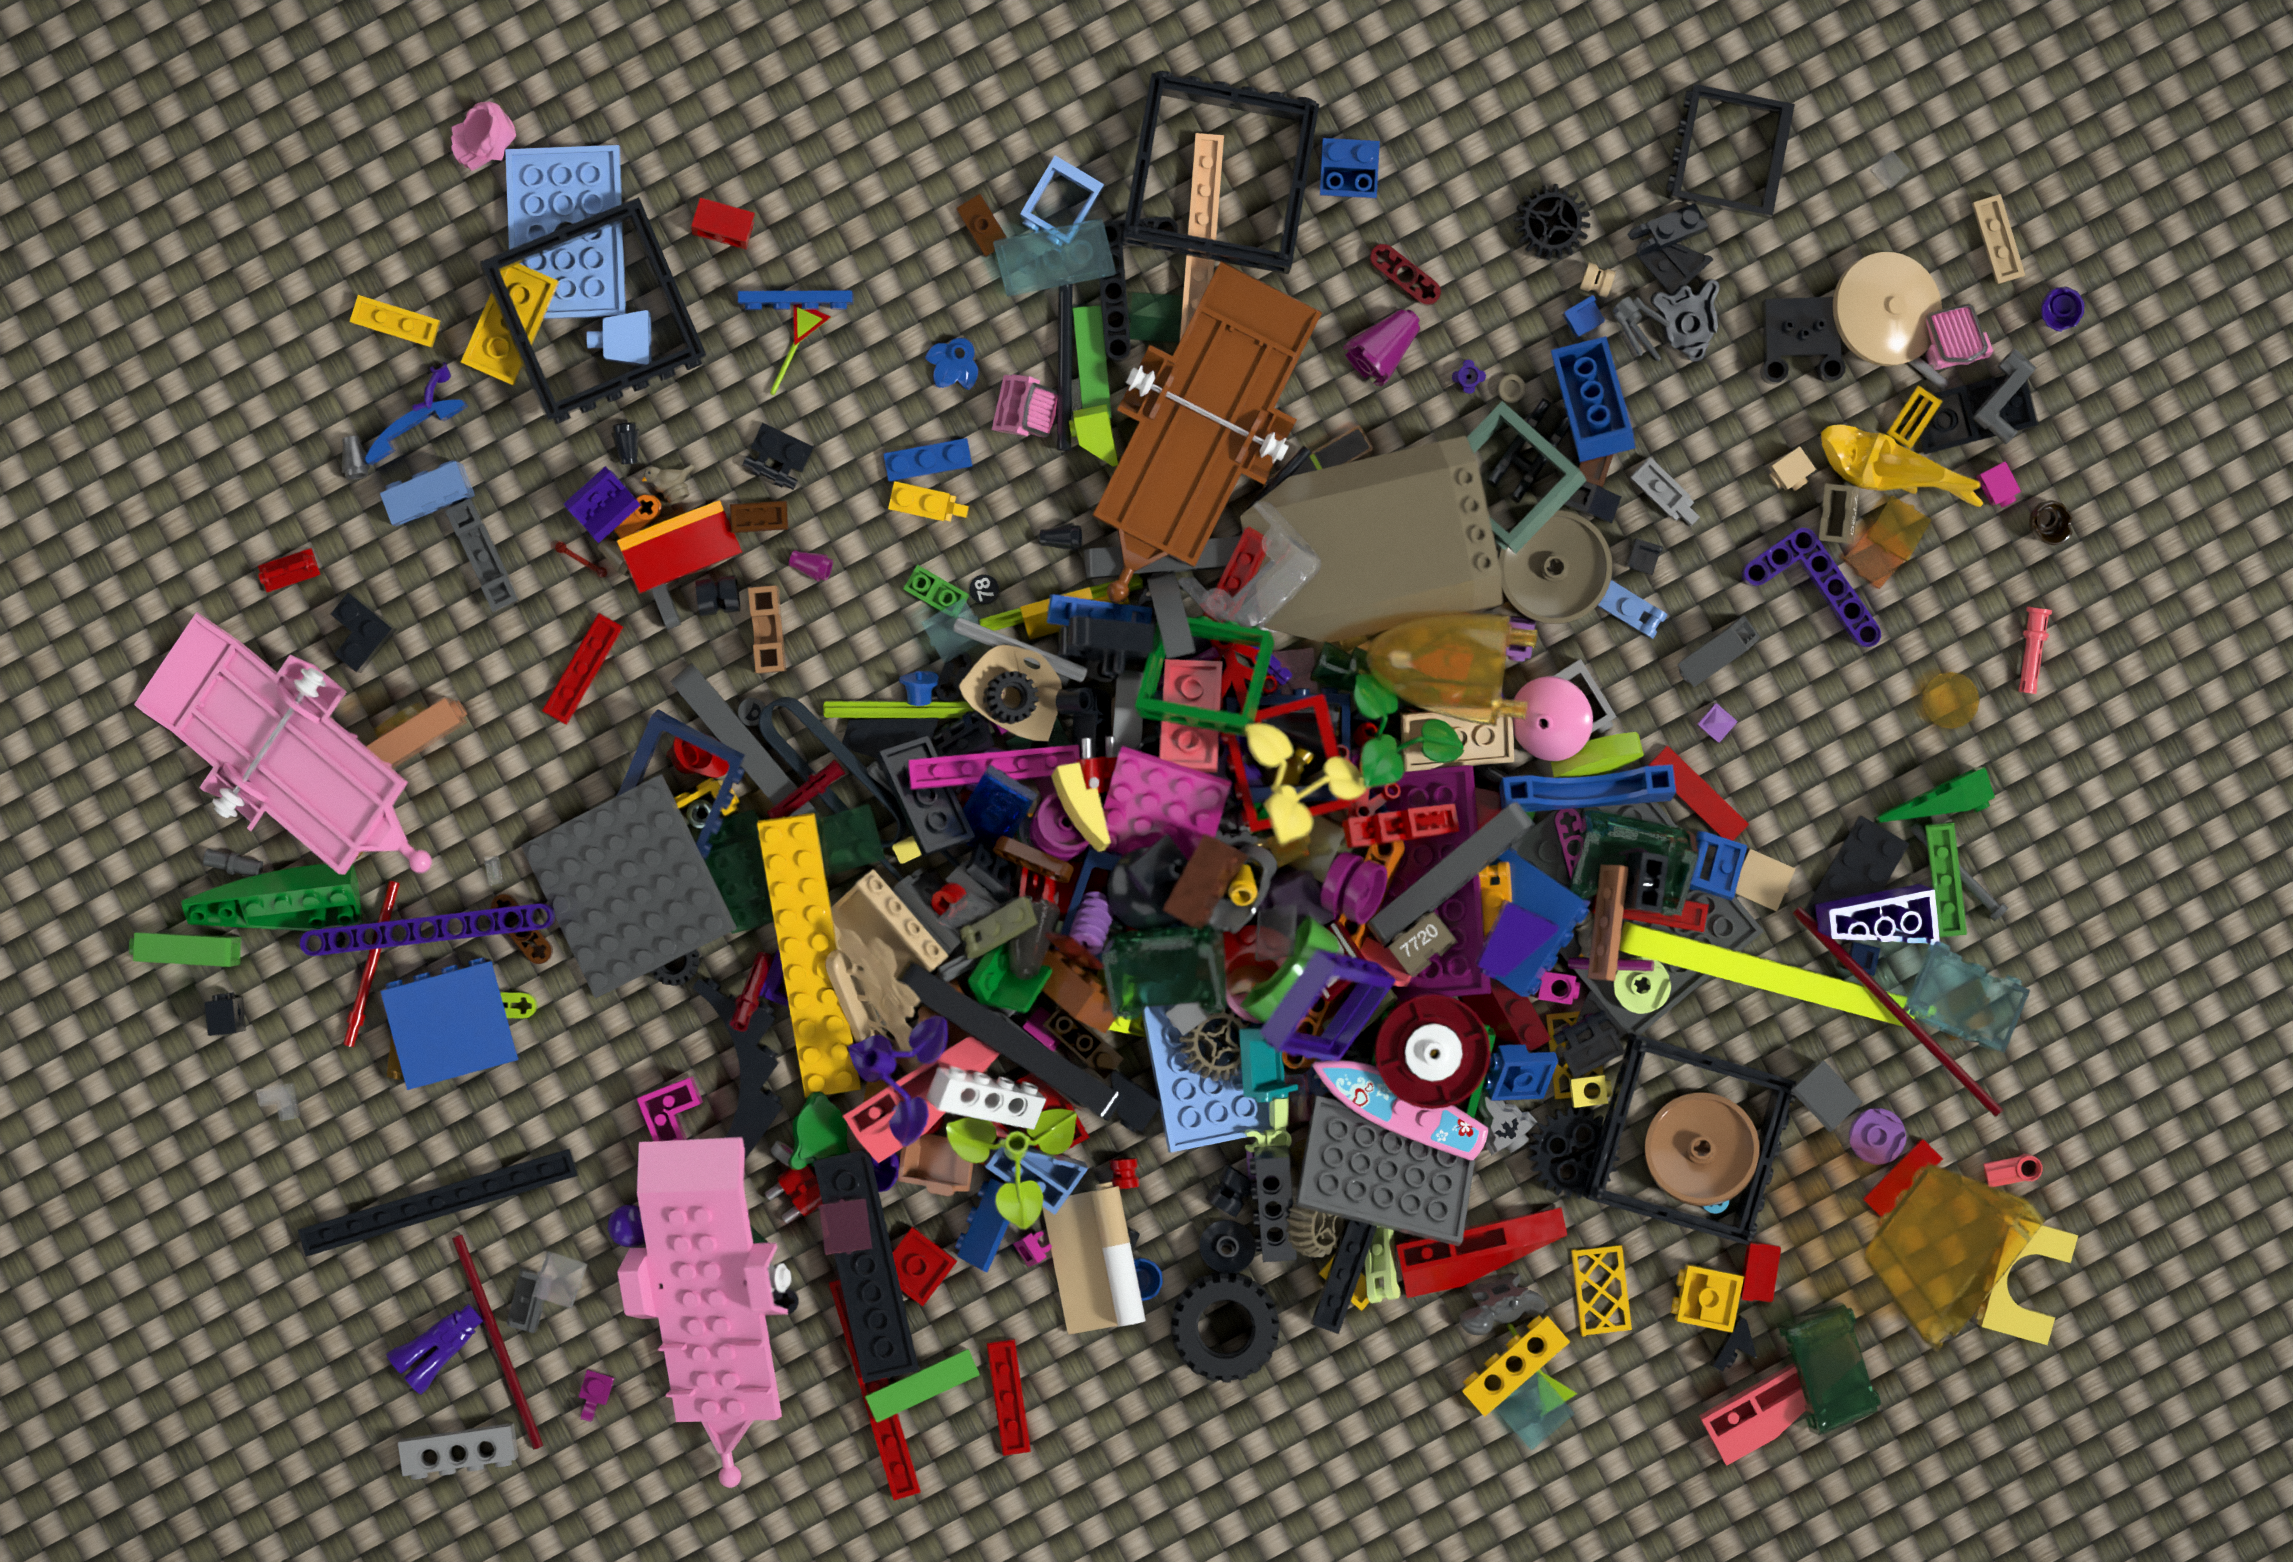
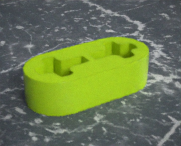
(516, 997)

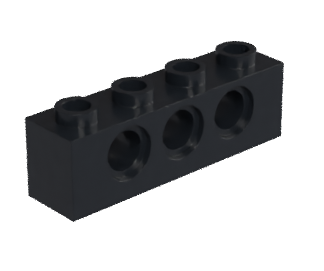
(1275, 1162)

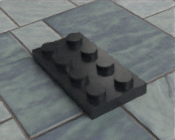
(930, 812)
(1860, 865)

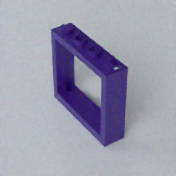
(1347, 1023)

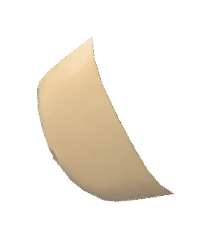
(1011, 658)

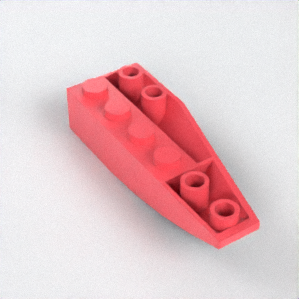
(872, 1117)
(1755, 1415)

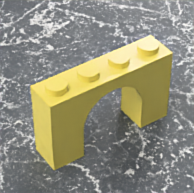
(2003, 1314)

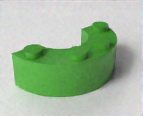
(1267, 995)

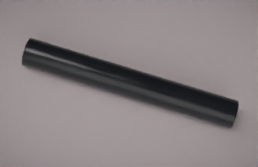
(1286, 472)

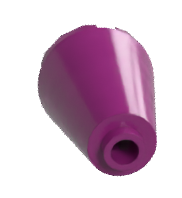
(1383, 346)

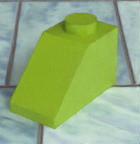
(1095, 432)

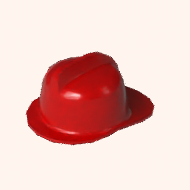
(692, 759)

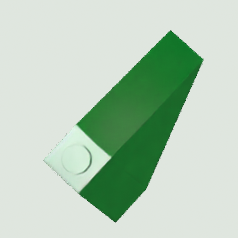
(1959, 794)

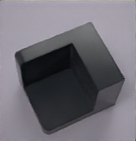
(1643, 556)

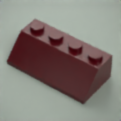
(1510, 1017)

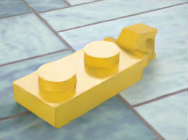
(925, 502)

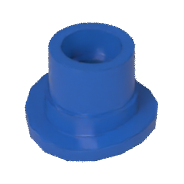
(919, 686)

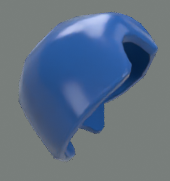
(1148, 1277)

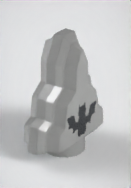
(1505, 1124)

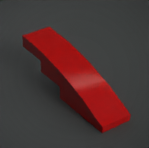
(1400, 825)

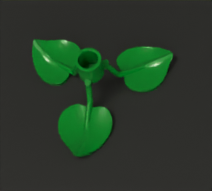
(1379, 756)

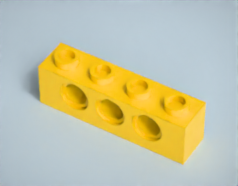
(1553, 1342)

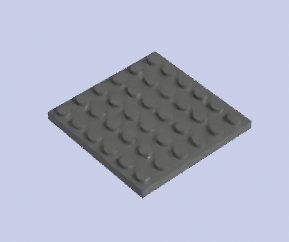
(628, 886)

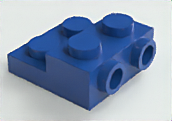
(1519, 1074)

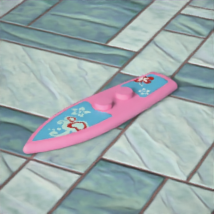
(1365, 1093)

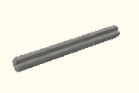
(995, 639)

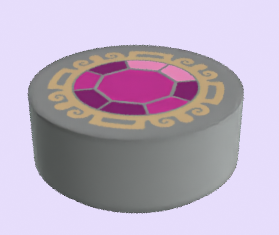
(781, 1152)

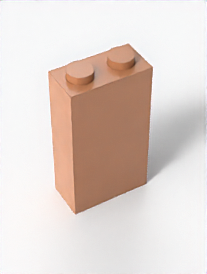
(419, 732)

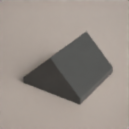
(1826, 1095)

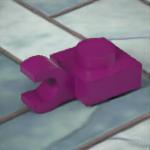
(595, 1390)

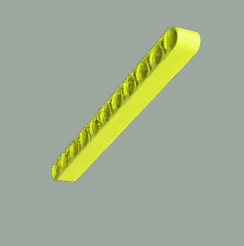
(1755, 972)

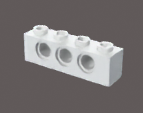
(948, 1096)

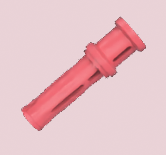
(2035, 637)

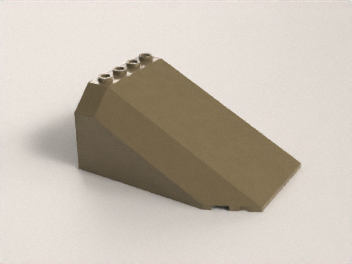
(1393, 541)

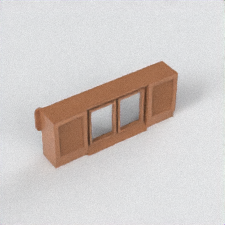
(931, 1158)

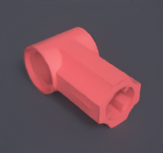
(2009, 1170)

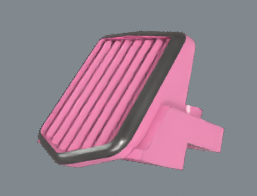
(1956, 337)
(1025, 407)

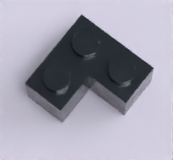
(368, 632)

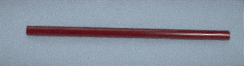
(497, 1342)

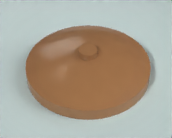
(1702, 1149)

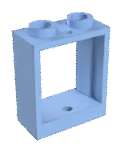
(1072, 174)

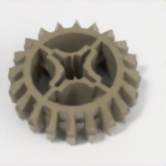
(1212, 1051)
(1313, 1231)

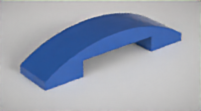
(383, 447)
(1063, 607)

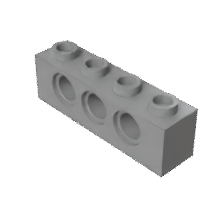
(500, 1436)

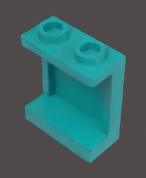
(1262, 1067)

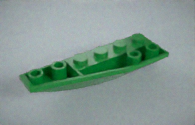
(282, 900)

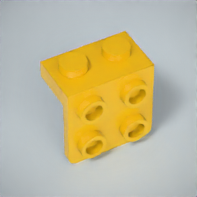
(705, 788)

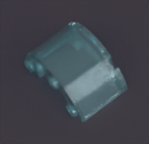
(1965, 999)

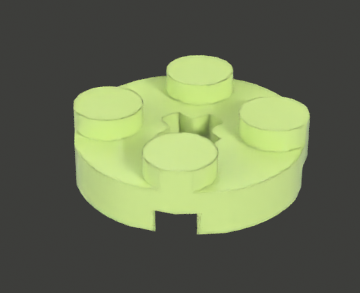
(1645, 1001)

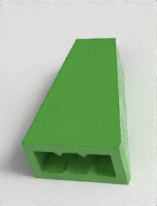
(186, 949)

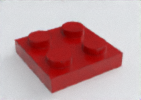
(921, 1265)

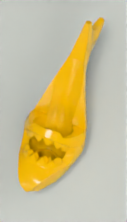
(1881, 464)

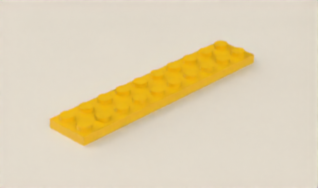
(804, 941)

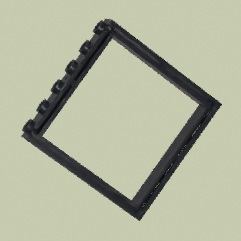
(1244, 99)
(611, 389)
(1752, 1196)

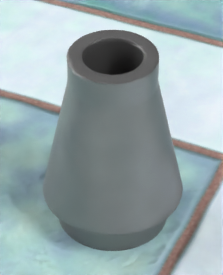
(353, 459)

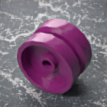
(1055, 832)
(1354, 887)

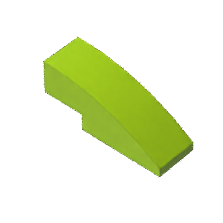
(1600, 756)

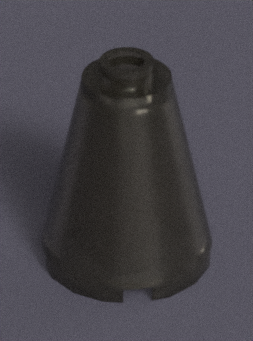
(1030, 947)

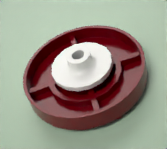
(1417, 1028)

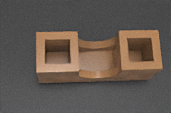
(768, 629)

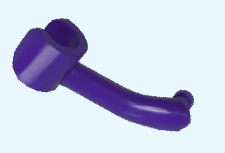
(438, 376)

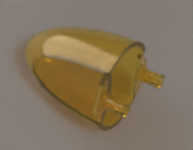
(1451, 664)

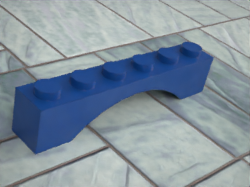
(1627, 787)

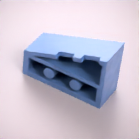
(427, 492)
(1053, 1173)

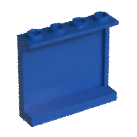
(1547, 898)
(448, 1023)

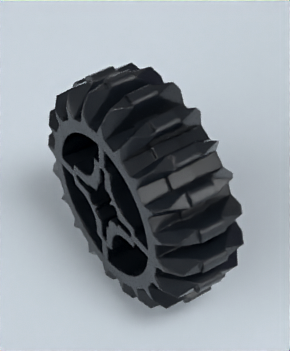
(1539, 217)

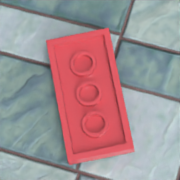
(1193, 685)

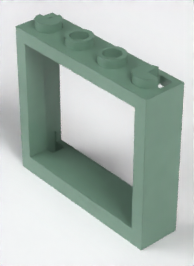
(1553, 500)

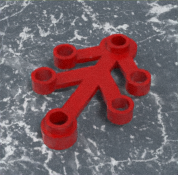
(1236, 672)
(1362, 801)

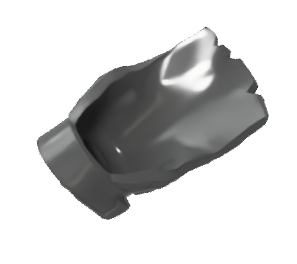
(1231, 916)

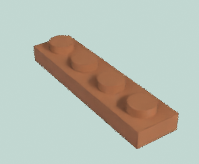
(1607, 922)

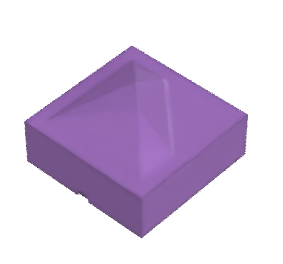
(1717, 723)

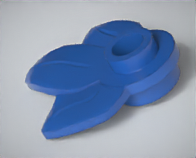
(951, 367)

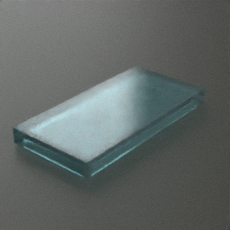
(1054, 257)

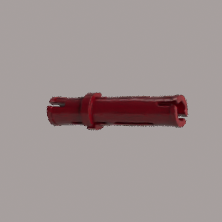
(816, 784)
(748, 1000)

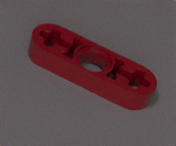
(1393, 254)

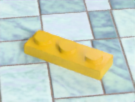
(395, 321)

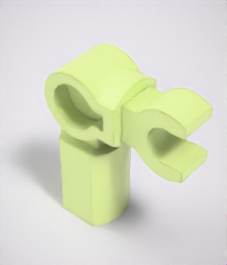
(1278, 1120)

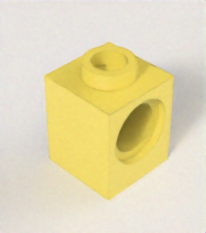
(1577, 1090)

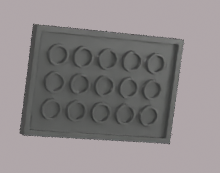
(1382, 1177)

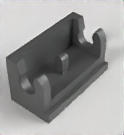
(525, 1308)

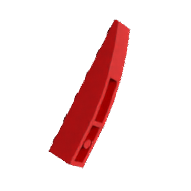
(1439, 1266)

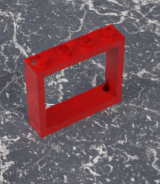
(1236, 762)

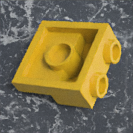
(1707, 1297)

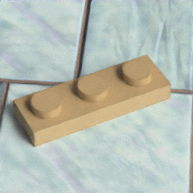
(1998, 239)

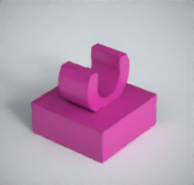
(1030, 1249)

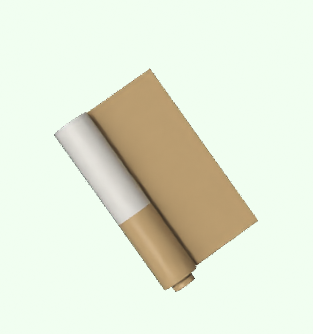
(1094, 1261)

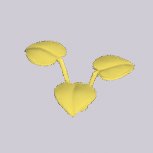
(1288, 816)

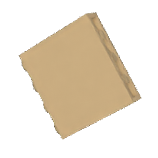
(877, 912)

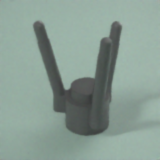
(1628, 314)

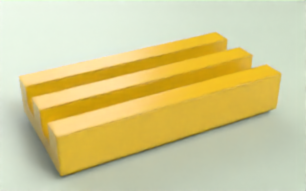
(1927, 397)

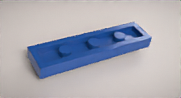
(783, 299)

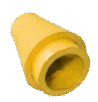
(1243, 888)

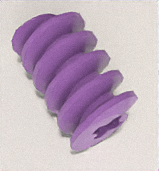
(1092, 921)

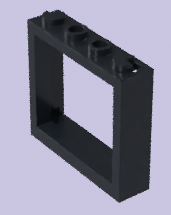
(1777, 156)

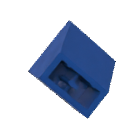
(1349, 168)

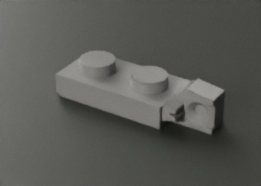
(1664, 491)

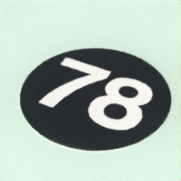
(984, 589)

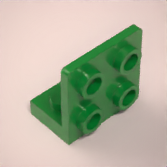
(999, 987)

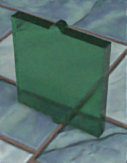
(1155, 317)

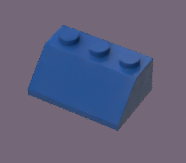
(986, 1228)

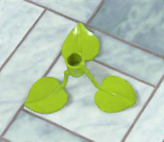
(974, 1137)

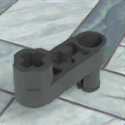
(2018, 371)

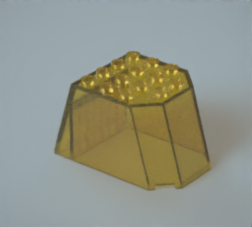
(1948, 1248)

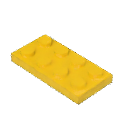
(491, 345)

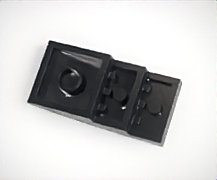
(1953, 420)

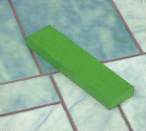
(1091, 357)
(1946, 878)
(922, 1385)

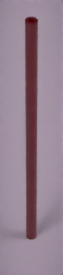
(1930, 1044)

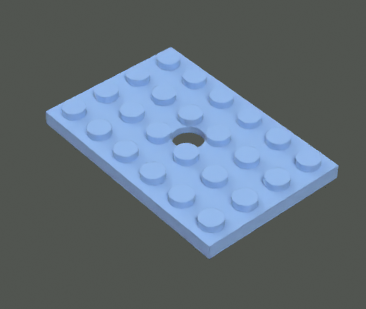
(563, 187)

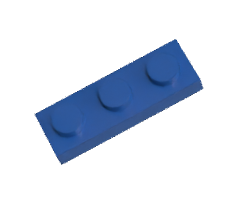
(928, 460)

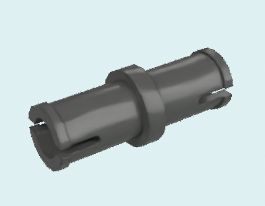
(232, 863)

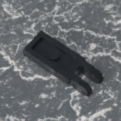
(1669, 229)

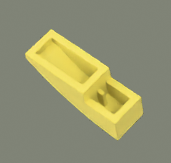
(1081, 805)

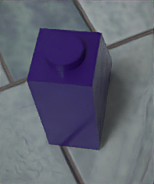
(1513, 939)

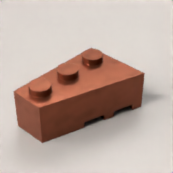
(1205, 881)

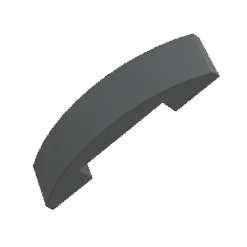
(482, 555)
(1170, 614)

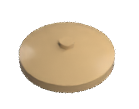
(1884, 308)

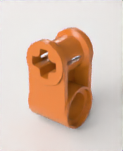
(638, 519)

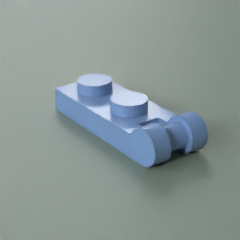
(1629, 609)

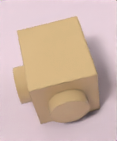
(1791, 470)

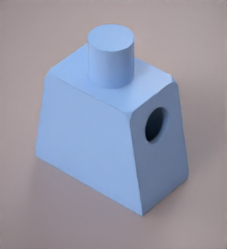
(624, 338)

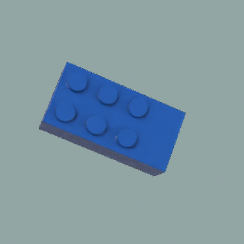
(1593, 399)

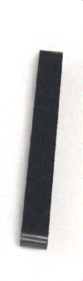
(1010, 1041)

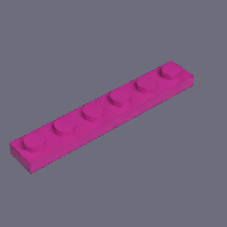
(970, 768)

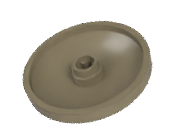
(1558, 571)

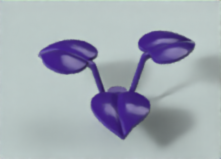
(875, 1060)

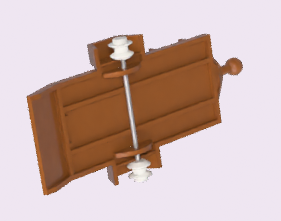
(1203, 420)

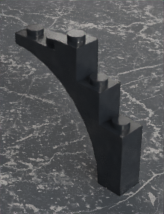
(756, 1064)

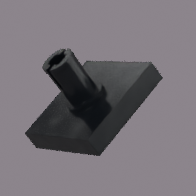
(1158, 872)

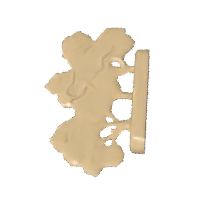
(890, 997)

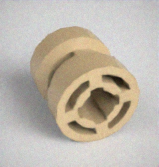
(1603, 283)

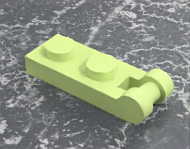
(1381, 1265)

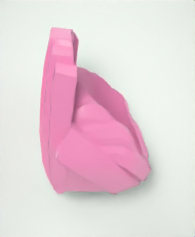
(482, 135)

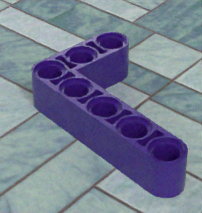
(1820, 579)

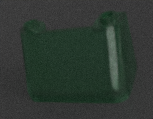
(1610, 839)
(1165, 969)
(1830, 1367)

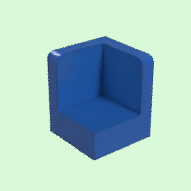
(1583, 317)

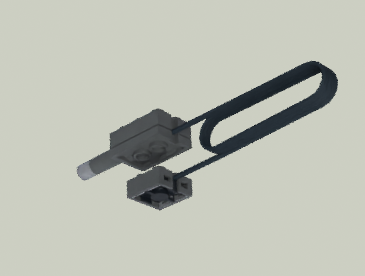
(914, 890)

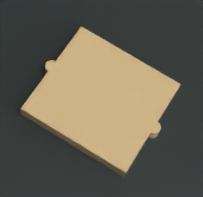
(1764, 880)

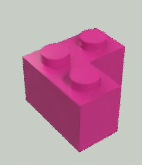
(662, 1106)

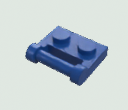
(1724, 868)

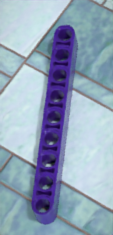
(413, 929)

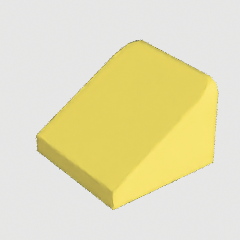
(906, 850)

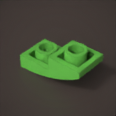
(933, 589)

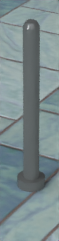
(1983, 896)

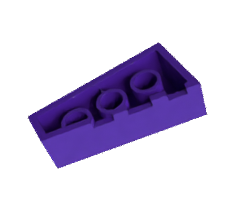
(1887, 916)

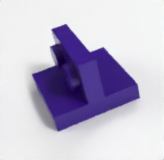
(602, 504)

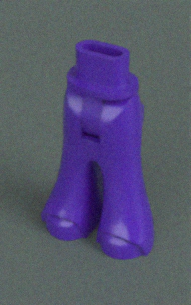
(447, 1334)

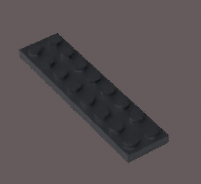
(869, 1275)

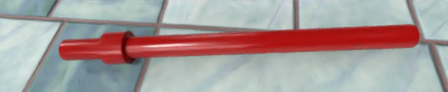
(356, 1016)

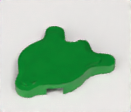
(818, 1132)

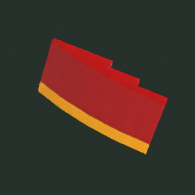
(679, 546)

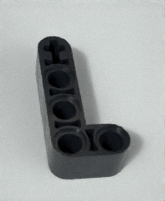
(1090, 718)

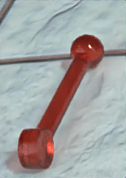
(561, 547)

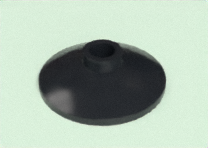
(1230, 1235)

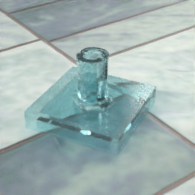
(1535, 1410)

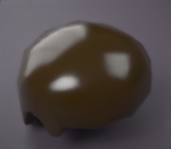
(2051, 522)

